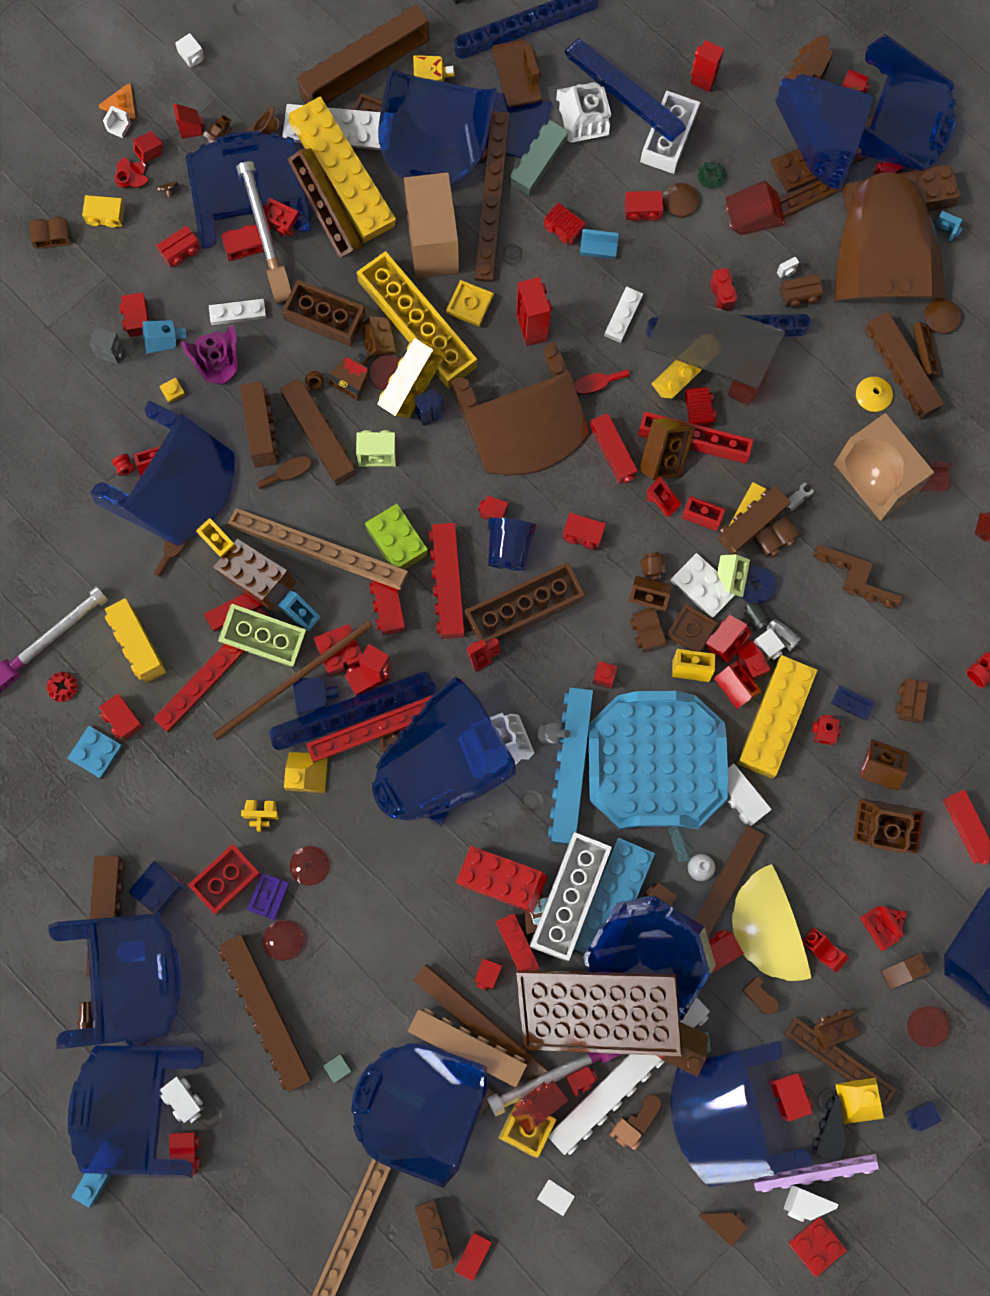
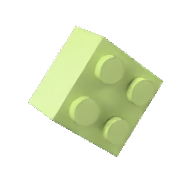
(376, 449)

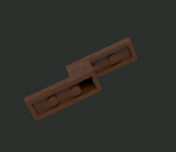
(857, 577)

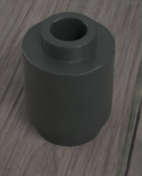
(756, 615)

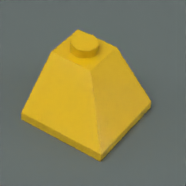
(304, 775)
(859, 1100)

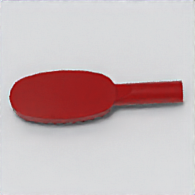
(597, 381)

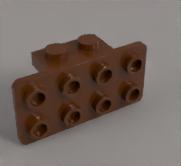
(518, 72)

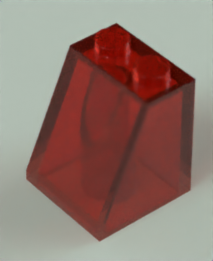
(755, 209)

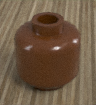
(653, 565)

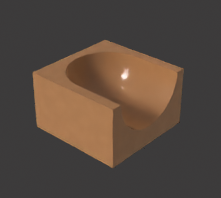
(431, 225)
(883, 467)

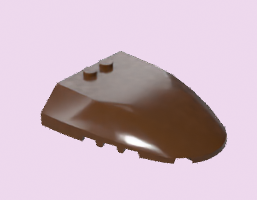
(888, 244)

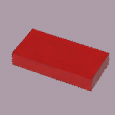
(472, 1256)

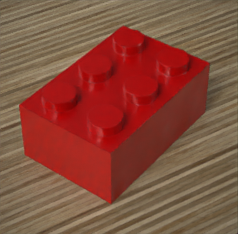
(224, 880)

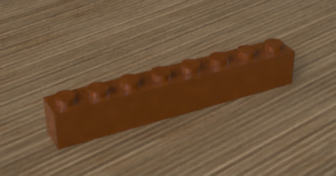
(265, 1013)

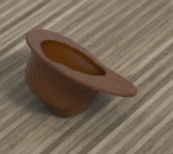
(267, 122)

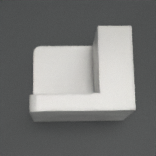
(117, 122)

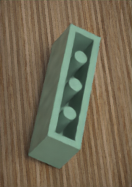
(539, 157)

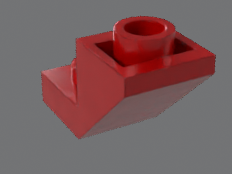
(824, 951)

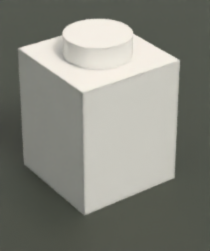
(190, 50)
(769, 645)

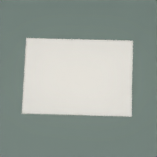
(555, 1197)

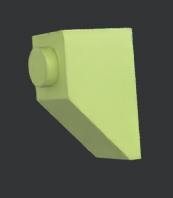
(733, 573)

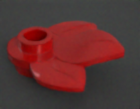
(132, 172)

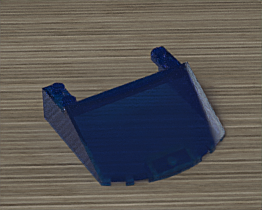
(913, 111)
(223, 194)
(181, 484)
(131, 978)
(118, 1110)
(720, 1120)

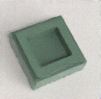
(337, 1068)

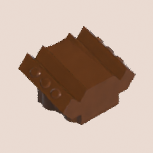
(812, 59)
(888, 826)

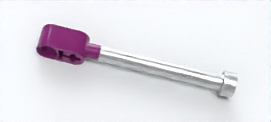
(9, 670)
(498, 1103)

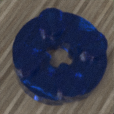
(766, 581)

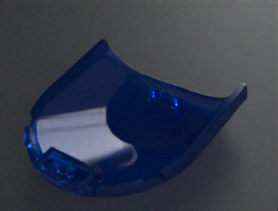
(433, 126)
(419, 1110)

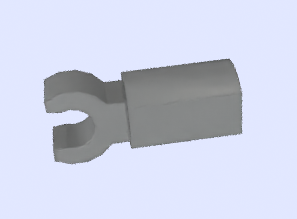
(798, 497)

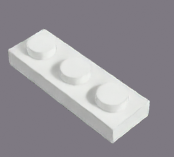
(237, 312)
(623, 314)

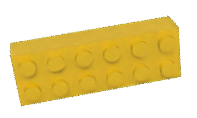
(776, 717)

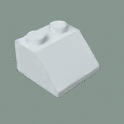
(807, 1205)

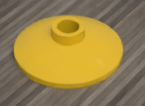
(870, 400)

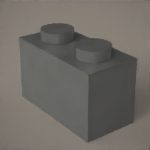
(106, 345)

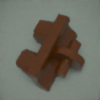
(219, 128)

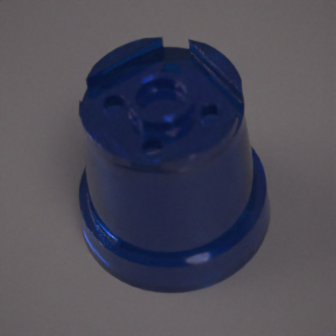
(509, 543)

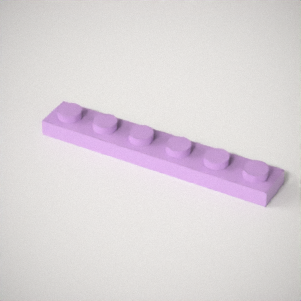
(824, 1171)

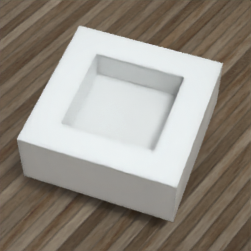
(788, 268)

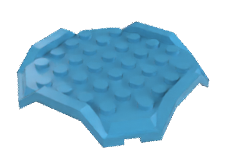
(657, 760)

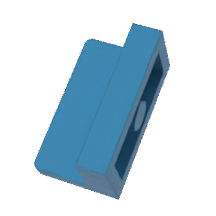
(599, 244)

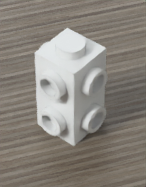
(185, 1104)

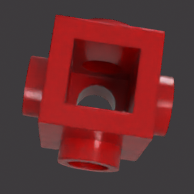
(826, 730)

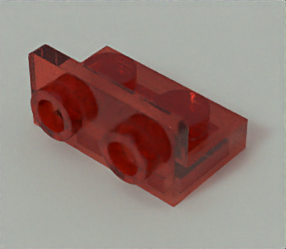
(940, 479)

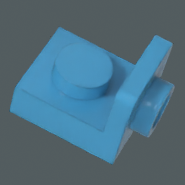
(949, 223)

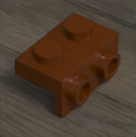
(378, 336)

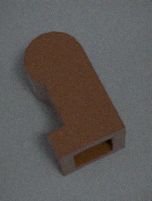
(759, 997)
(650, 1107)

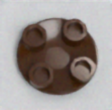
(680, 199)
(942, 316)

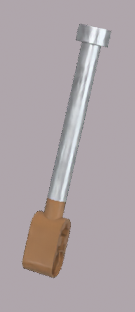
(276, 273)

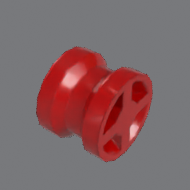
(123, 464)

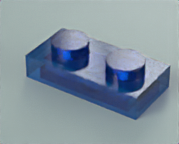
(852, 703)

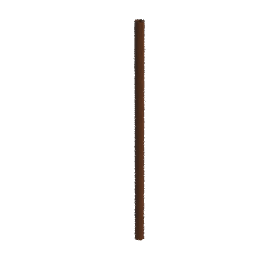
(292, 680)

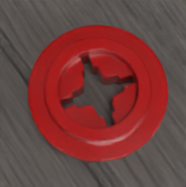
(62, 695)

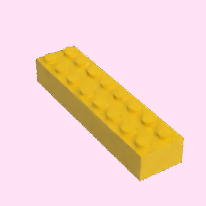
(342, 167)
(415, 315)

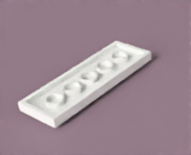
(357, 126)

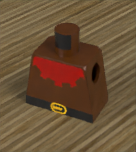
(350, 376)

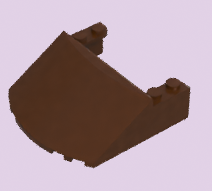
(527, 427)

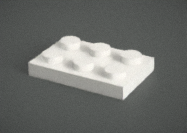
(702, 586)

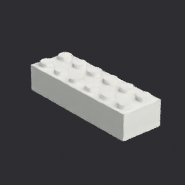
(570, 897)

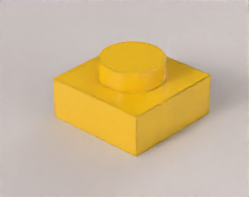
(172, 390)

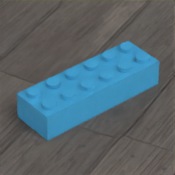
(618, 883)

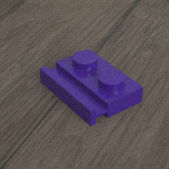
(268, 896)

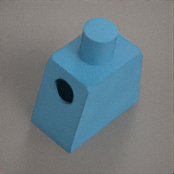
(161, 335)

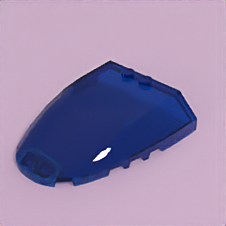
(442, 757)

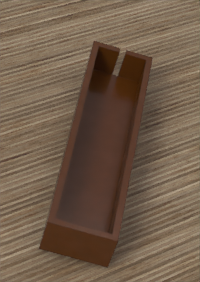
(365, 57)

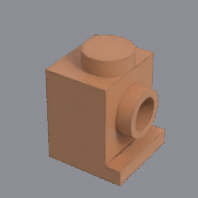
(626, 1134)

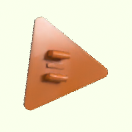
(122, 100)

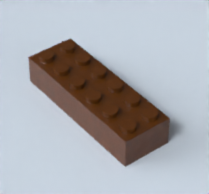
(935, 184)
(525, 604)

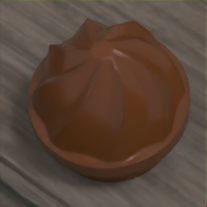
(314, 379)

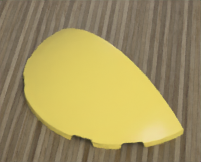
(768, 929)

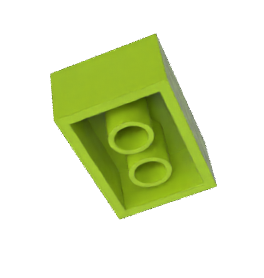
(396, 538)

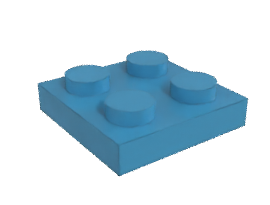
(95, 752)

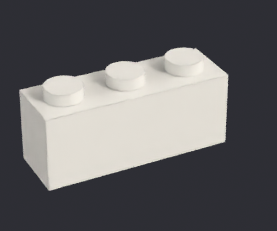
(745, 797)

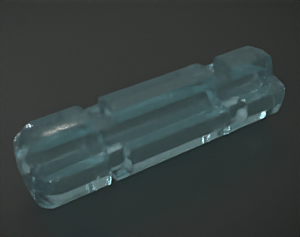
(678, 844)

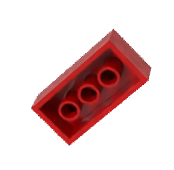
(533, 311)
(501, 879)

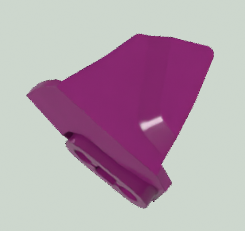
(214, 370)

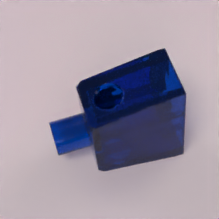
(312, 695)

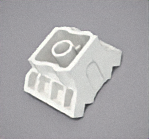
(584, 111)
(513, 735)

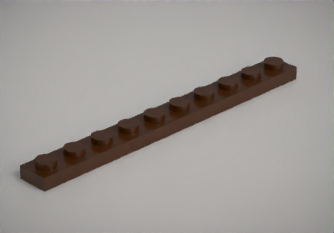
(492, 196)

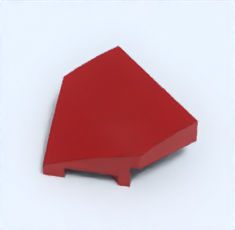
(884, 925)

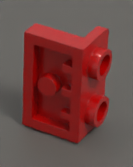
(280, 217)

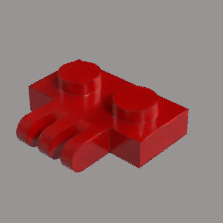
(481, 653)

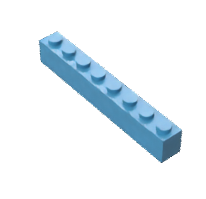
(571, 766)

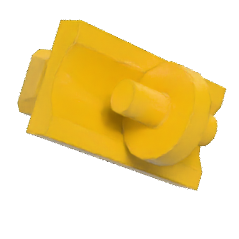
(250, 812)

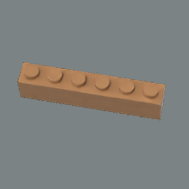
(462, 1044)

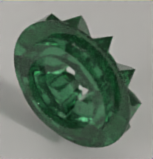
(714, 181)

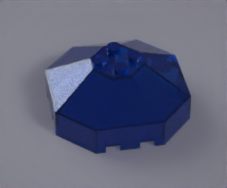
(653, 939)

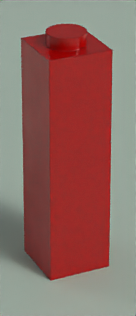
(613, 449)
(969, 826)

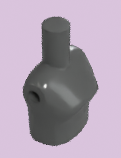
(552, 733)

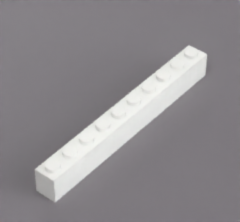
(612, 1089)

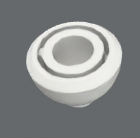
(701, 867)

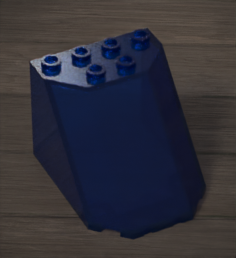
(824, 124)

